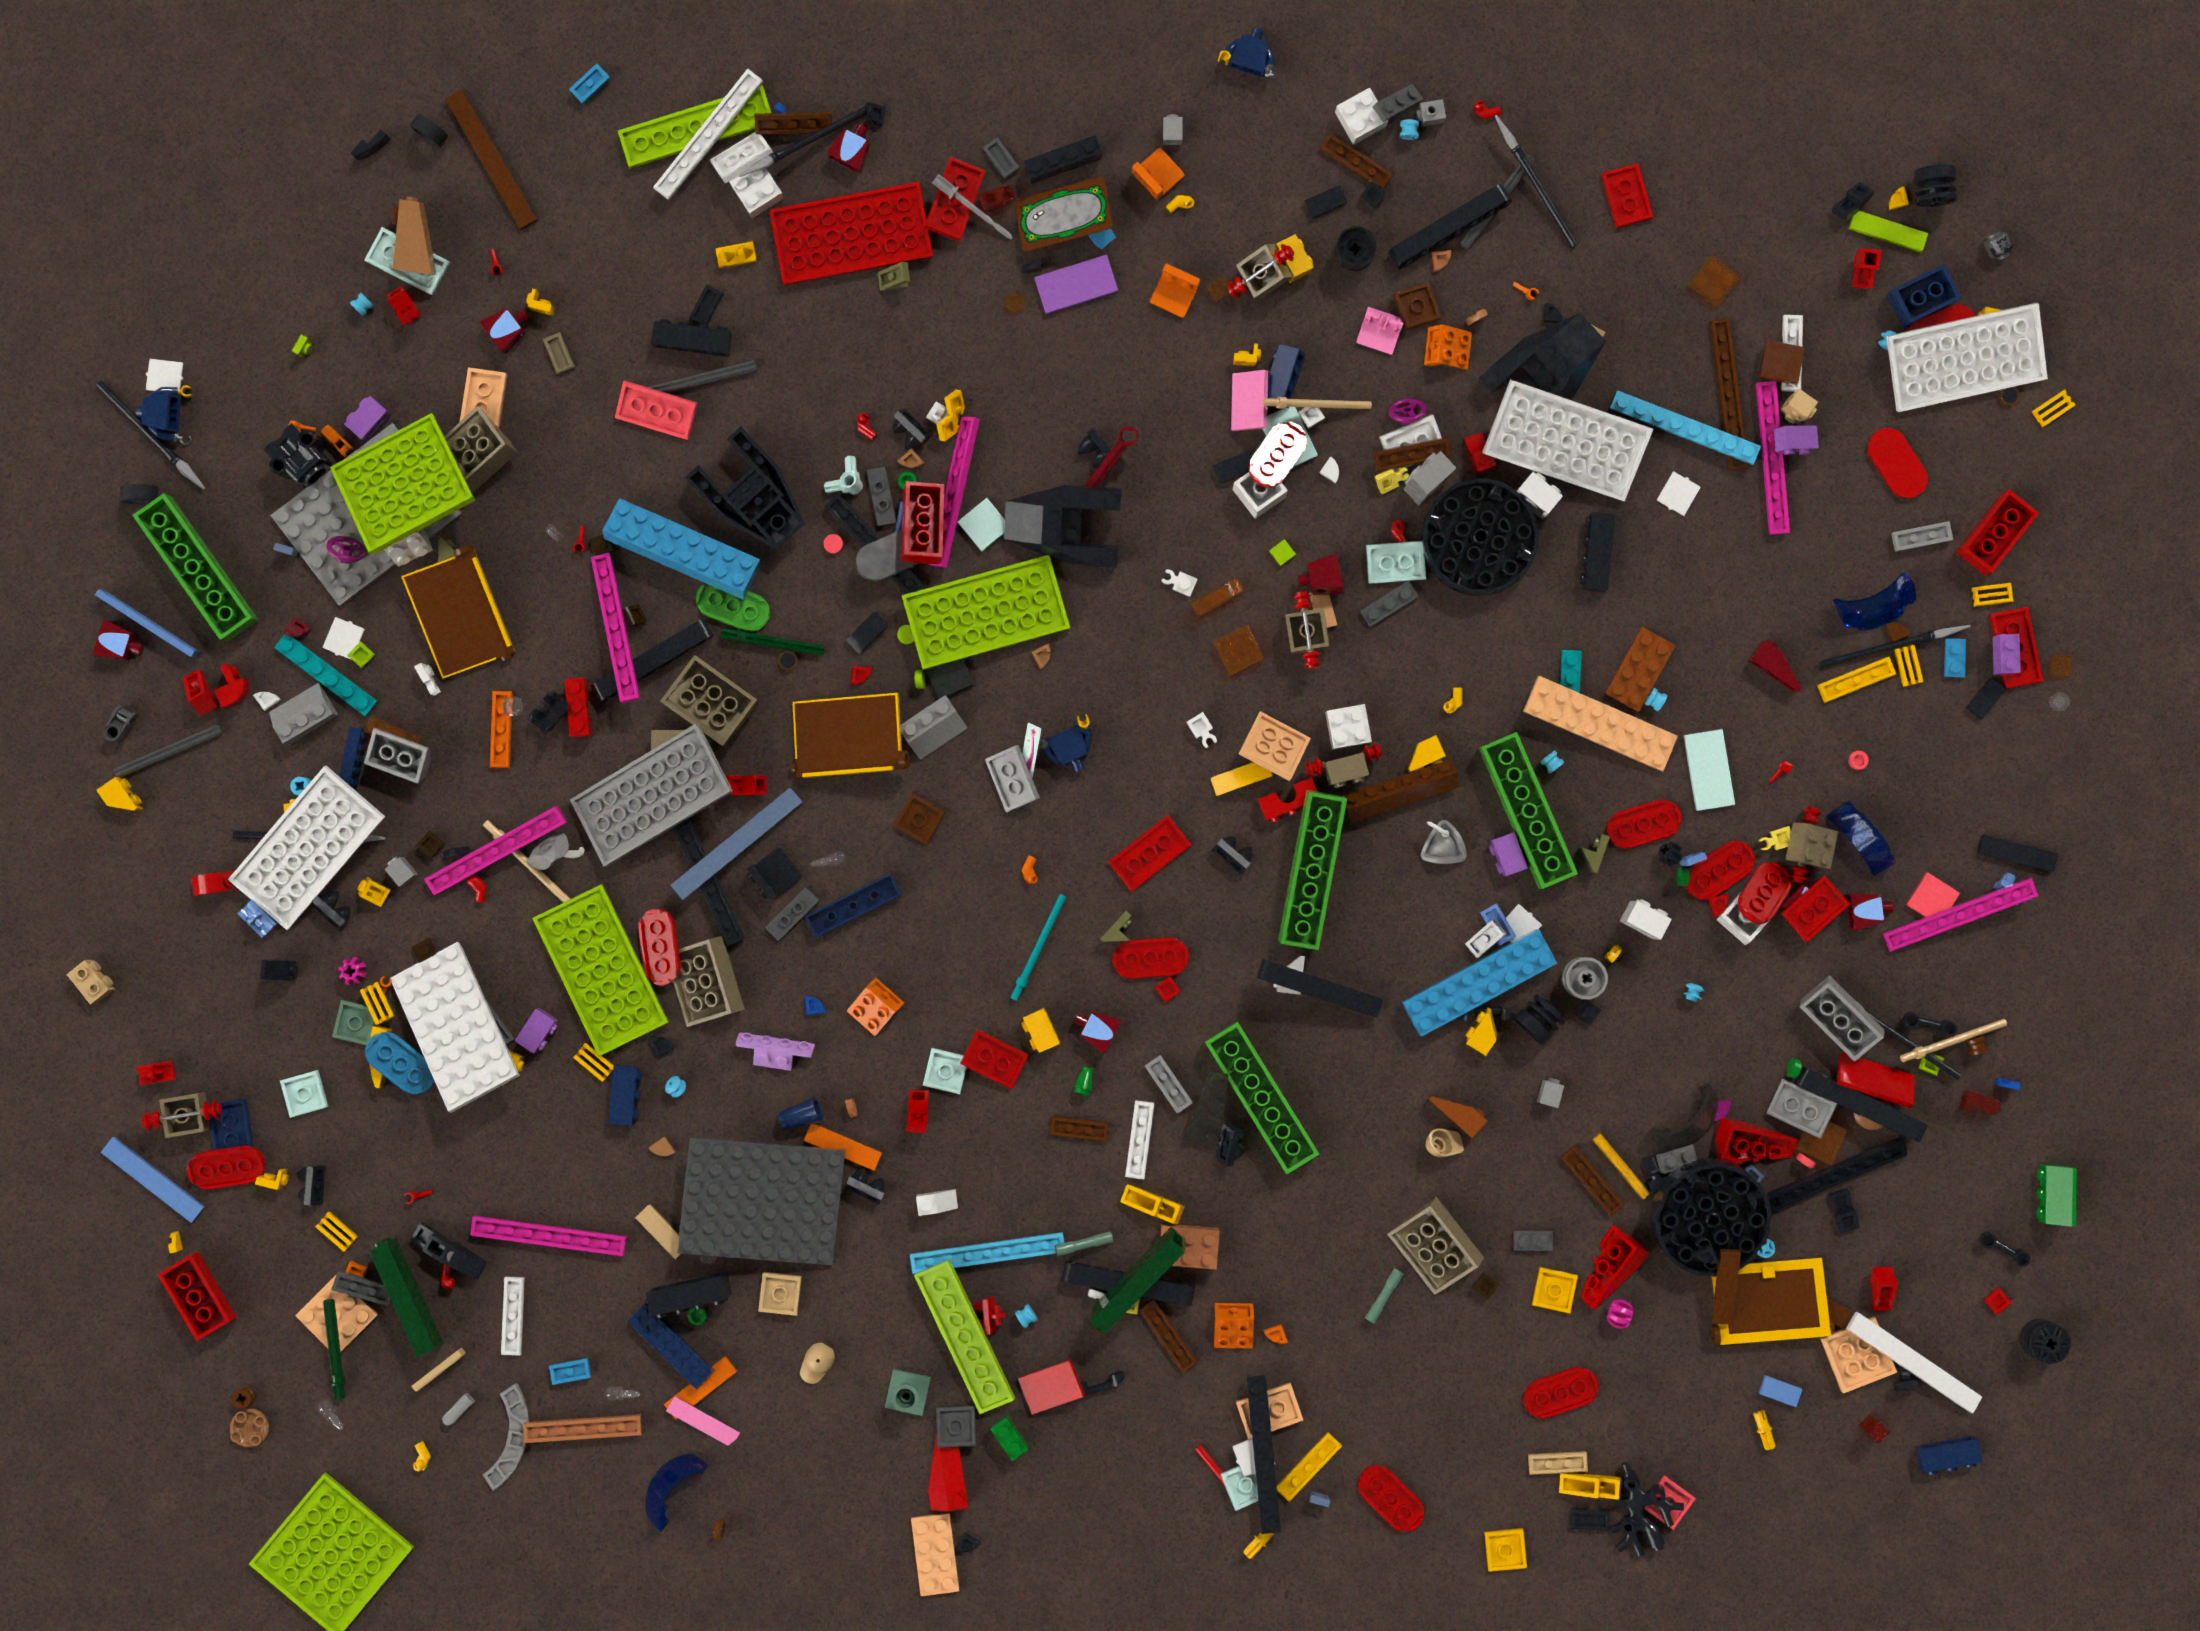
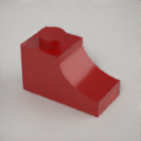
(1479, 460)
(199, 692)
(1883, 1288)

